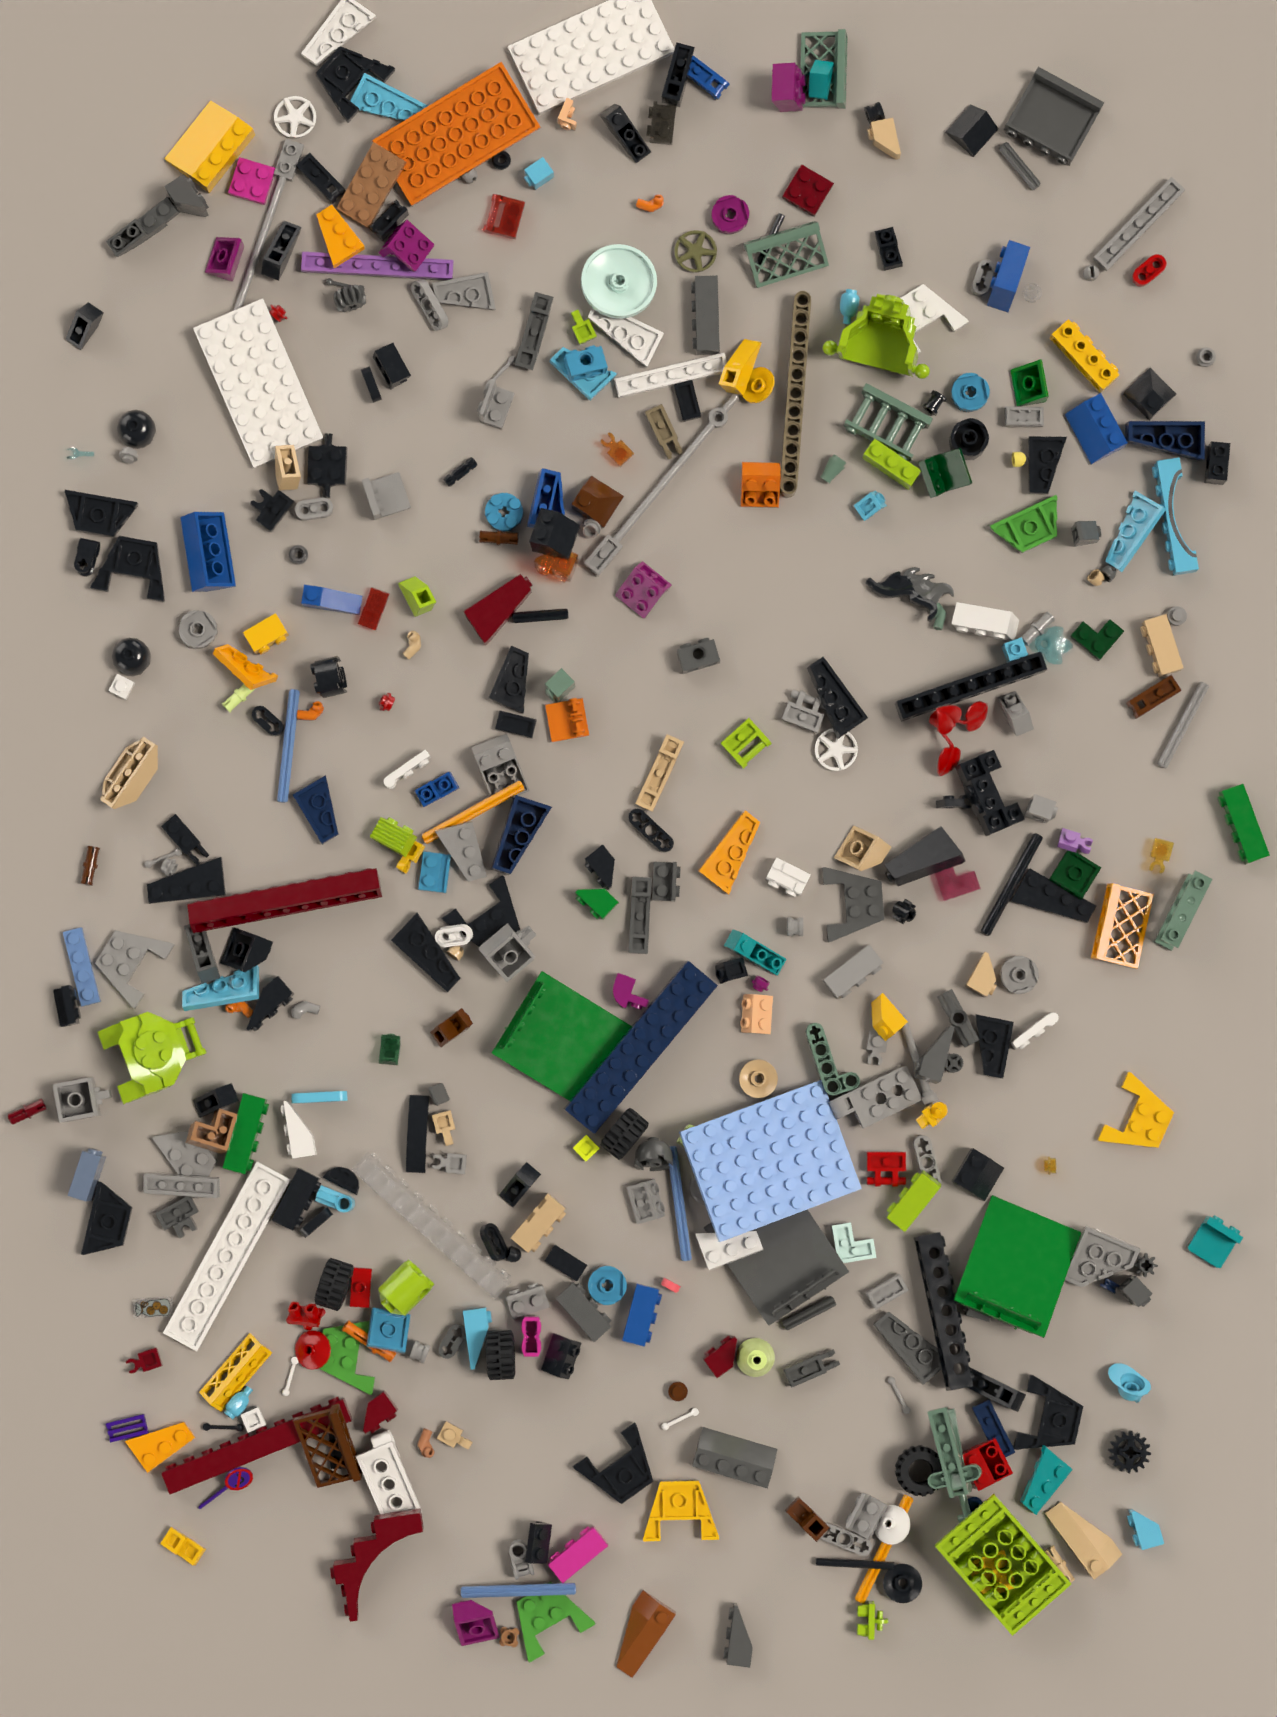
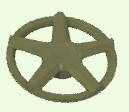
(695, 250)

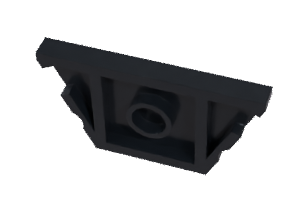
(99, 513)
(107, 1221)

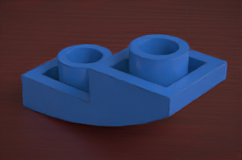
(437, 789)

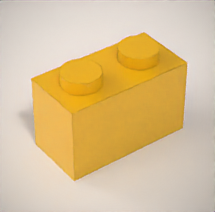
(266, 634)

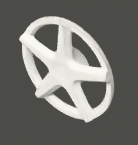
(294, 116)
(835, 750)

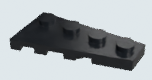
(837, 701)
(194, 883)
(1041, 893)
(423, 949)

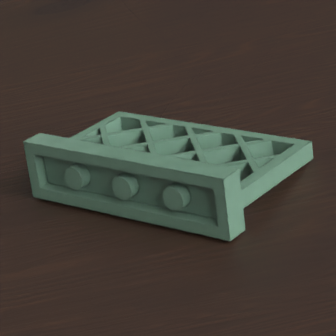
(840, 65)
(780, 238)

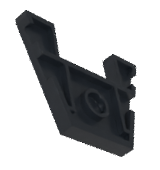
(344, 72)
(134, 559)
(493, 919)
(1058, 1420)
(626, 1474)

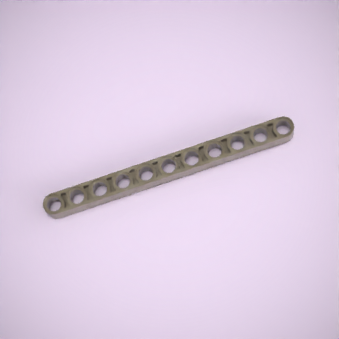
(798, 385)

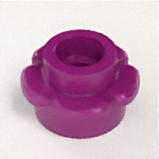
(760, 984)

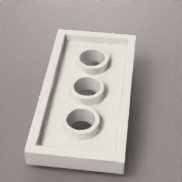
(386, 1451)

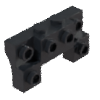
(984, 795)

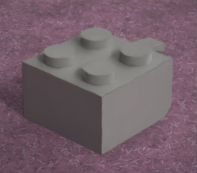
(509, 950)
(78, 1099)

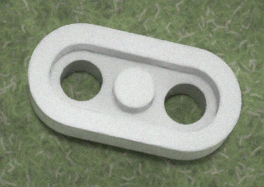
(455, 935)

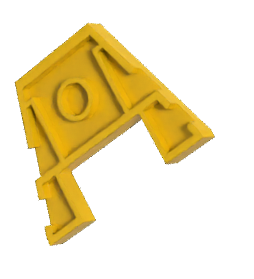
(1147, 1121)
(680, 1502)

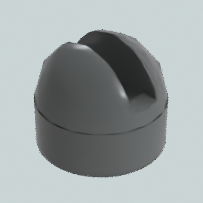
(1108, 573)

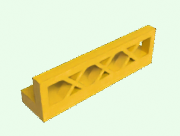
(237, 1375)

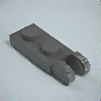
(809, 1369)

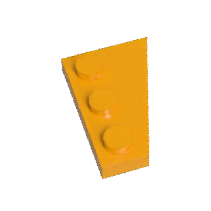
(338, 236)
(250, 674)
(159, 1445)

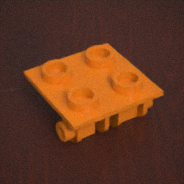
(567, 720)

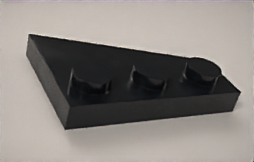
(511, 680)
(994, 1044)

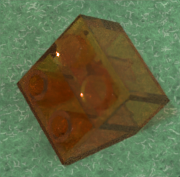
(560, 568)

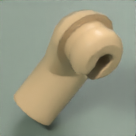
(414, 644)

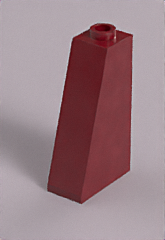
(497, 608)

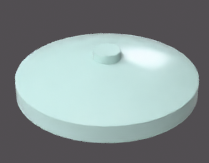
(619, 281)

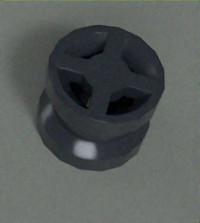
(874, 112)

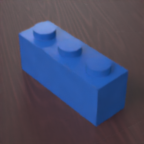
(641, 1315)

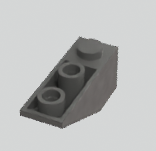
(740, 1647)

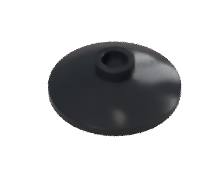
(904, 1593)

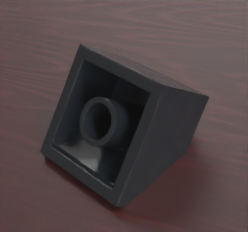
(554, 534)
(978, 1174)

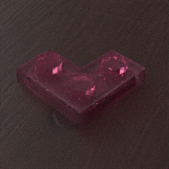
(953, 886)

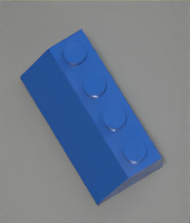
(207, 551)

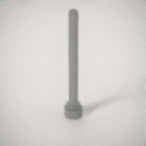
(928, 1095)

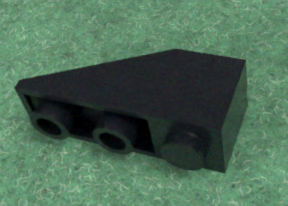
(625, 132)
(270, 999)

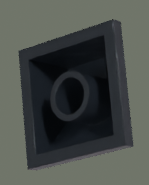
(1149, 394)
(245, 950)

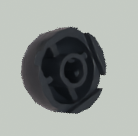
(136, 429)
(131, 656)

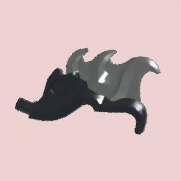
(916, 587)

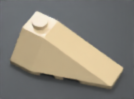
(1088, 1543)

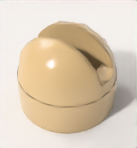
(1096, 577)
(455, 952)

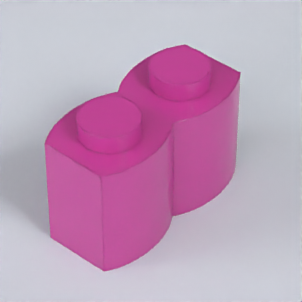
(531, 1329)

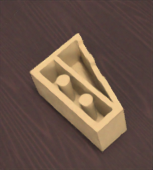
(539, 1223)

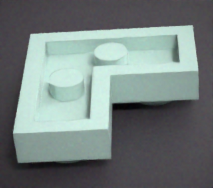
(847, 1248)

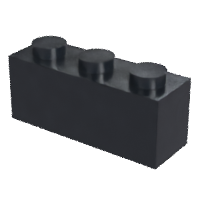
(297, 1199)

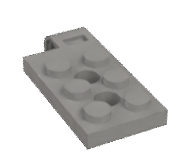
(863, 1101)

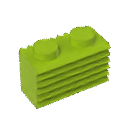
(393, 837)

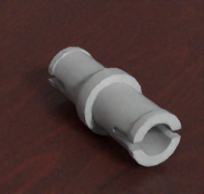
(1037, 628)

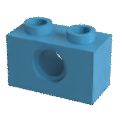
(577, 371)

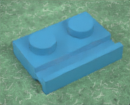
(434, 872)

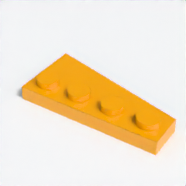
(727, 857)

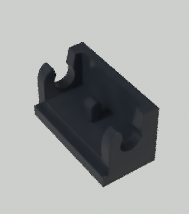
(389, 220)
(391, 365)

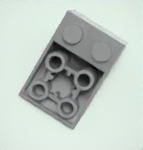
(499, 764)

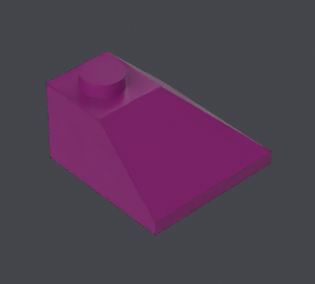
(474, 1623)

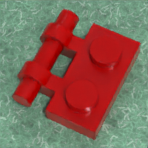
(886, 1162)

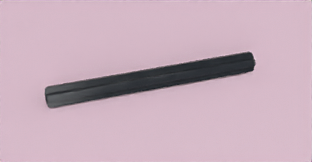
(1011, 884)

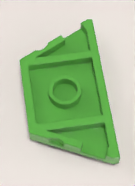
(1030, 526)

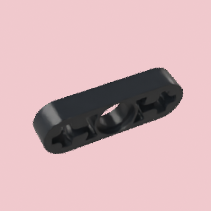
(665, 836)

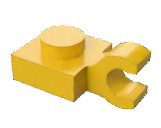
(413, 855)

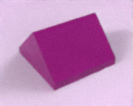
(225, 257)

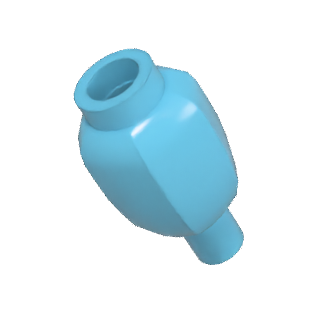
(849, 305)
(238, 1403)

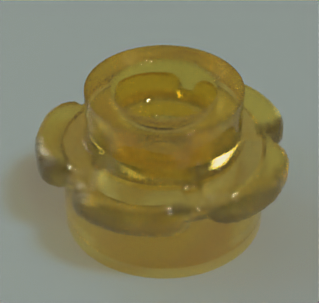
(1050, 1165)

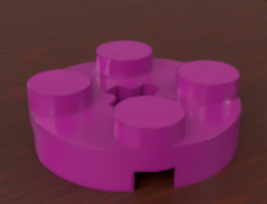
(725, 224)

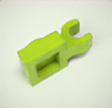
(583, 329)

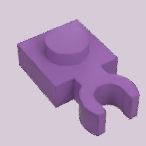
(1071, 841)

